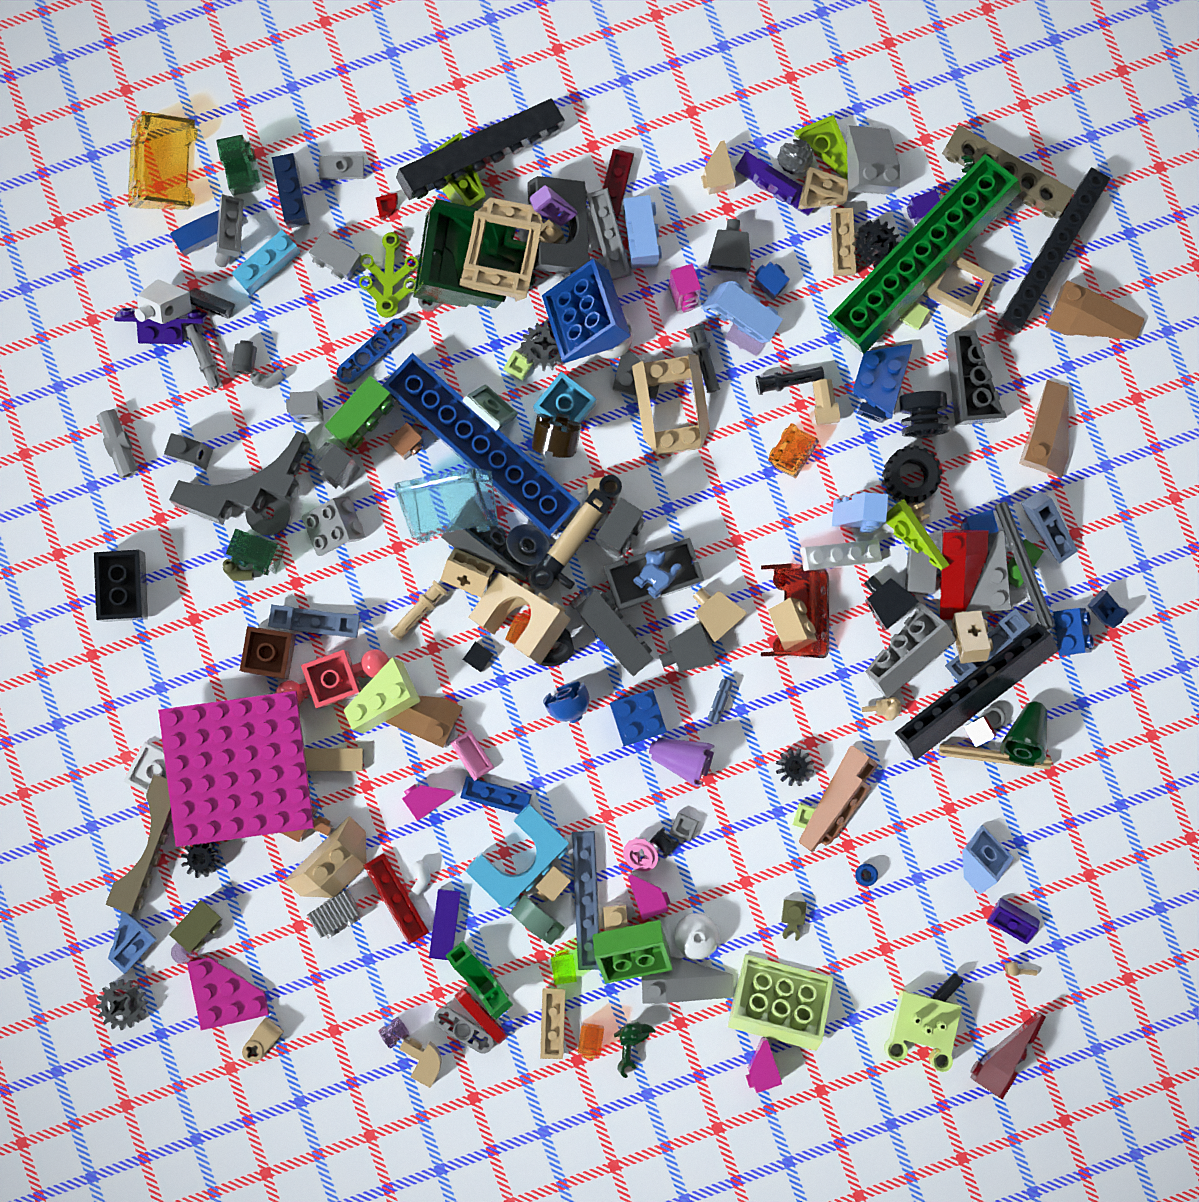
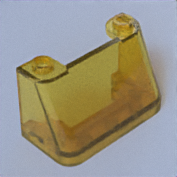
(160, 162)

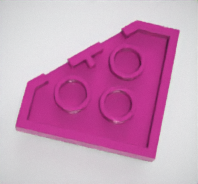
(223, 995)

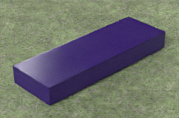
(444, 923)

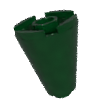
(1028, 736)

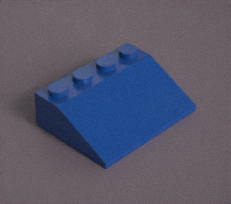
(585, 313)

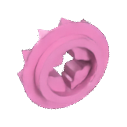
(632, 855)

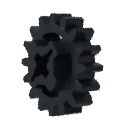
(875, 234)

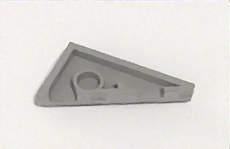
(993, 586)

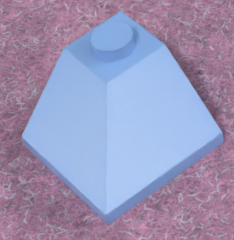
(984, 860)

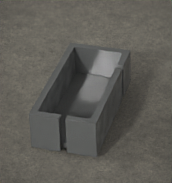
(628, 594)

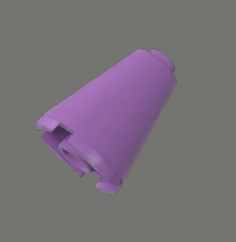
(683, 758)

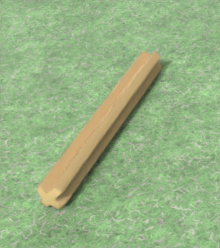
(984, 755)

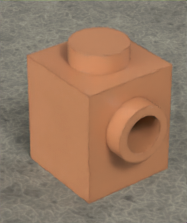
(407, 440)

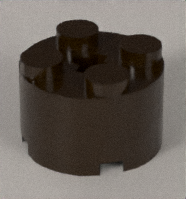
(556, 435)

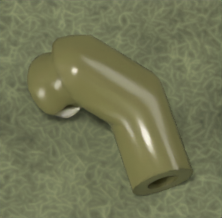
(235, 573)

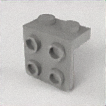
(333, 525)

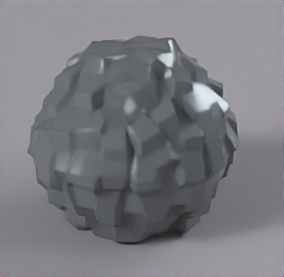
(795, 157)

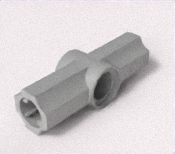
(117, 443)

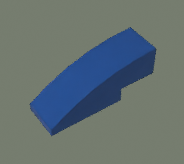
(197, 233)

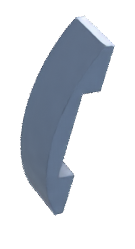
(314, 621)
(1002, 635)

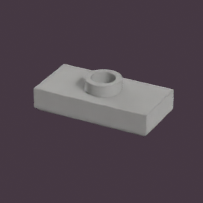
(341, 167)

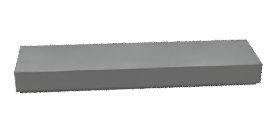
(608, 234)

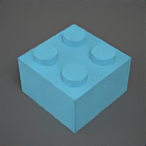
(566, 398)

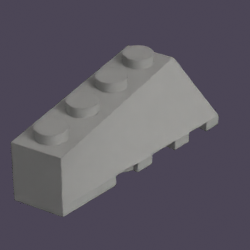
(910, 651)

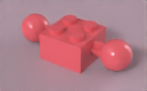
(334, 677)

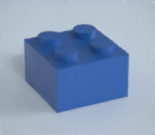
(638, 717)

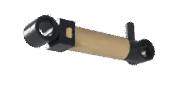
(575, 534)

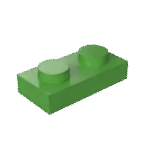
(1014, 574)

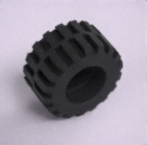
(922, 459)

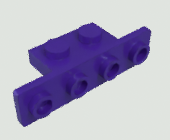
(771, 180)
(155, 333)

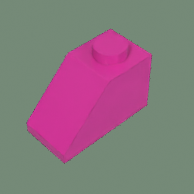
(425, 799)
(648, 897)
(763, 1069)

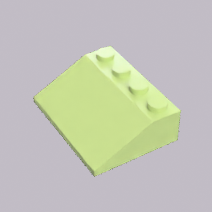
(781, 1002)

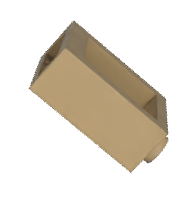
(956, 304)

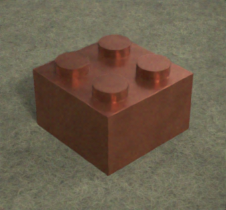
(267, 652)

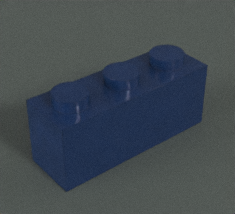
(290, 190)

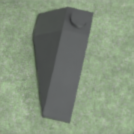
(489, 547)

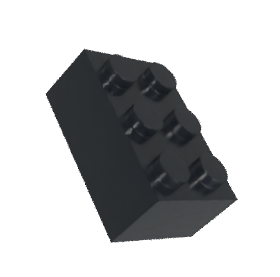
(120, 585)

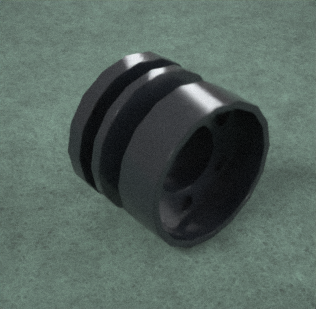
(923, 412)

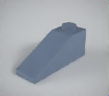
(1049, 525)

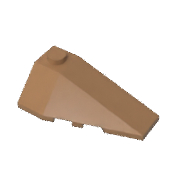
(1091, 315)
(1049, 434)
(429, 719)

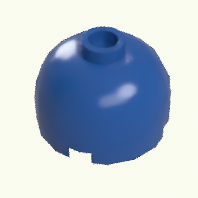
(568, 703)

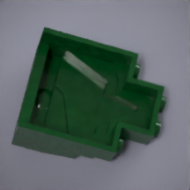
(444, 253)

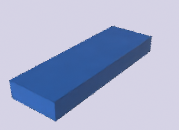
(495, 795)

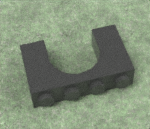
(574, 253)

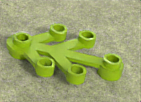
(389, 278)

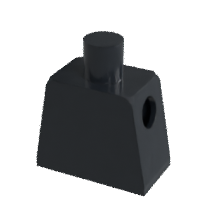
(888, 601)

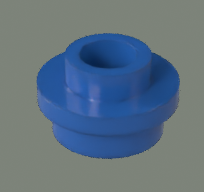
(873, 875)

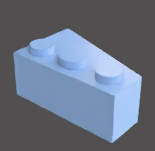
(642, 232)
(743, 310)
(863, 512)

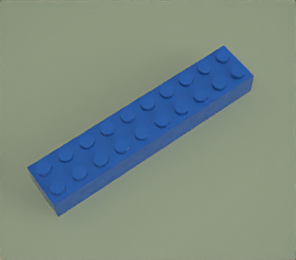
(480, 446)

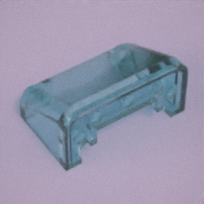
(447, 503)

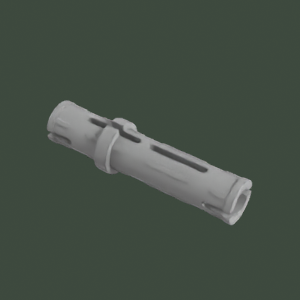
(207, 365)

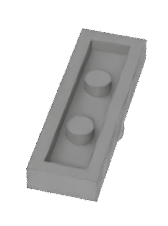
(229, 229)

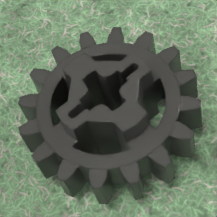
(535, 346)
(129, 1010)

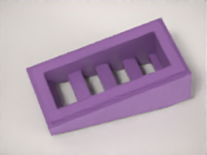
(550, 205)

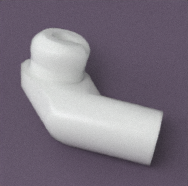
(423, 877)

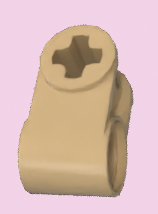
(264, 1038)

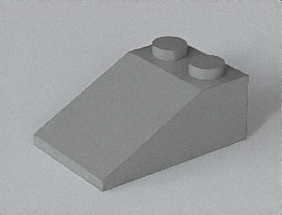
(871, 161)

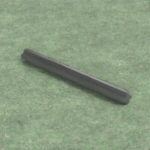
(1024, 565)

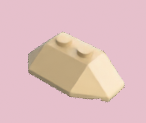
(331, 863)

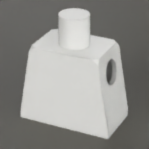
(162, 302)

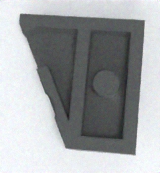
(624, 377)

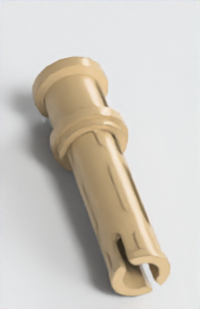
(426, 602)

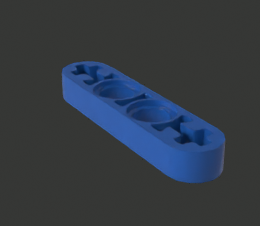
(369, 348)

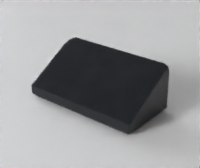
(211, 303)

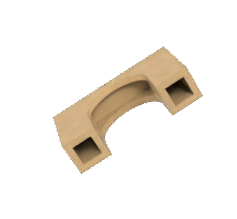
(545, 622)

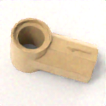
(826, 409)

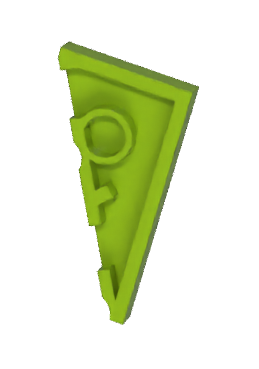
(826, 143)
(910, 530)

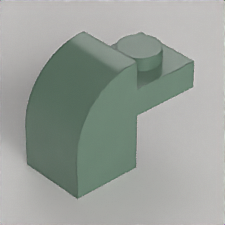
(537, 920)

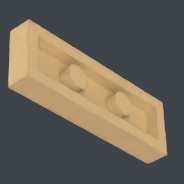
(841, 242)
(552, 1023)

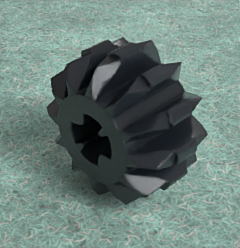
(800, 771)
(203, 867)

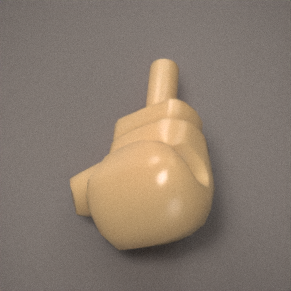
(887, 707)

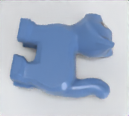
(656, 577)

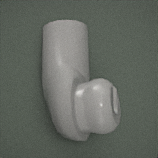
(265, 381)

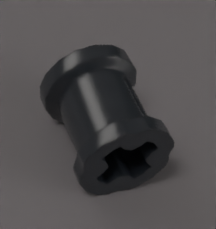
(664, 842)

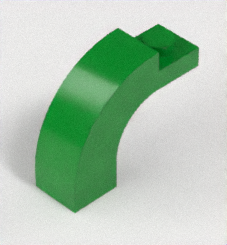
(480, 978)

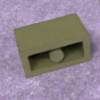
(196, 927)

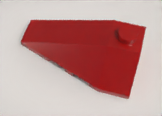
(966, 556)

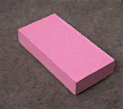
(472, 755)

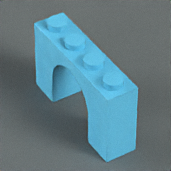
(506, 887)

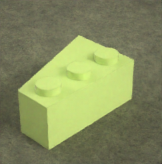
(382, 698)

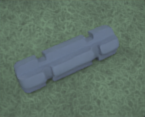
(720, 701)

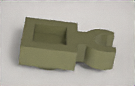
(793, 914)

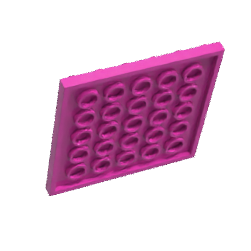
(236, 768)

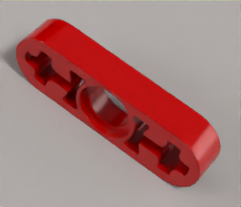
(481, 1015)

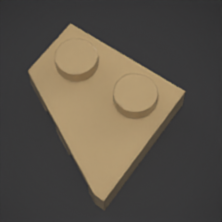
(822, 190)

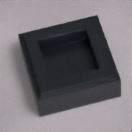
(478, 657)

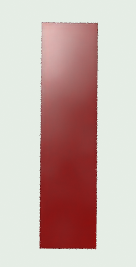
(396, 898)

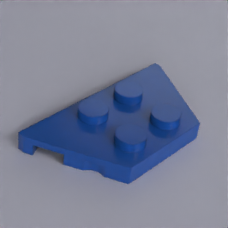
(882, 376)

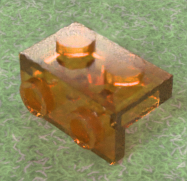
(792, 450)

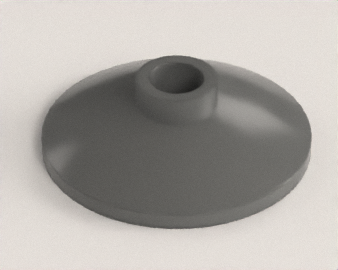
(532, 539)

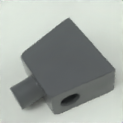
(731, 249)
(187, 451)
(688, 650)

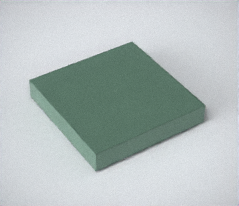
(490, 407)

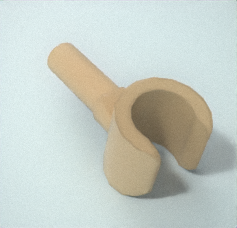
(1012, 969)

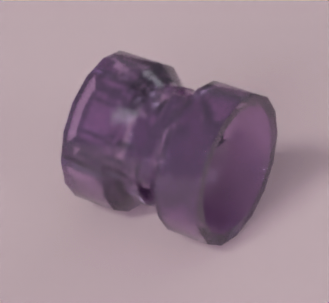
(393, 1032)

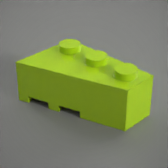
(466, 191)

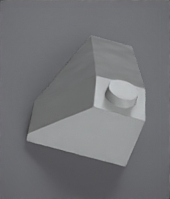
(686, 983)

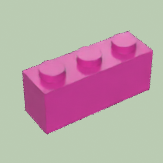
(684, 288)

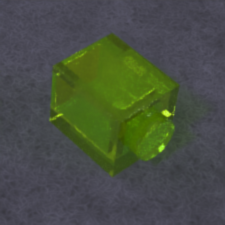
(563, 967)

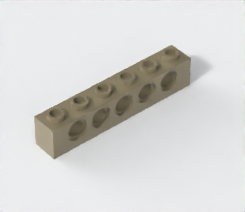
(1038, 180)

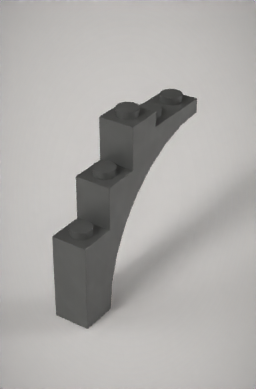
(247, 494)

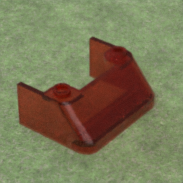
(813, 591)

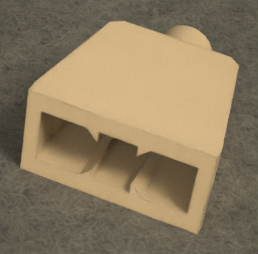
(717, 613)

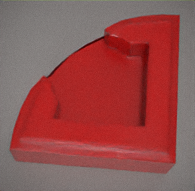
(386, 205)

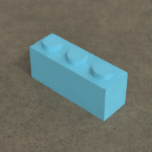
(266, 262)

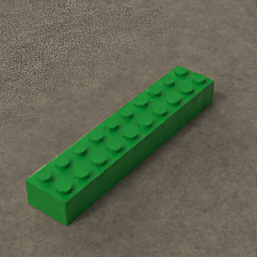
(924, 253)

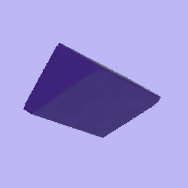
(1014, 921)

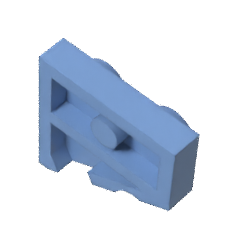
(130, 942)

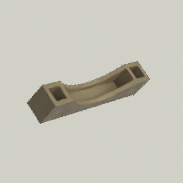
(128, 891)

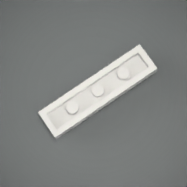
(841, 555)

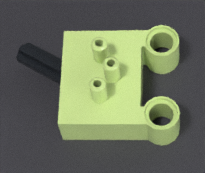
(927, 1022)

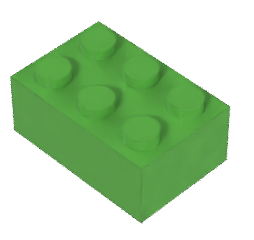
(360, 413)
(632, 952)

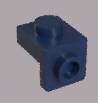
(1107, 609)

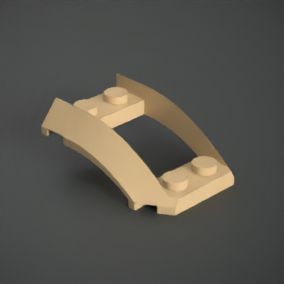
(496, 280)
(667, 372)

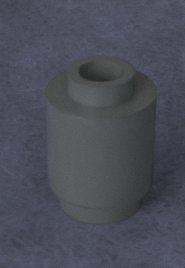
(244, 357)

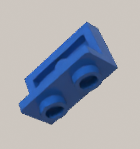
(1073, 631)

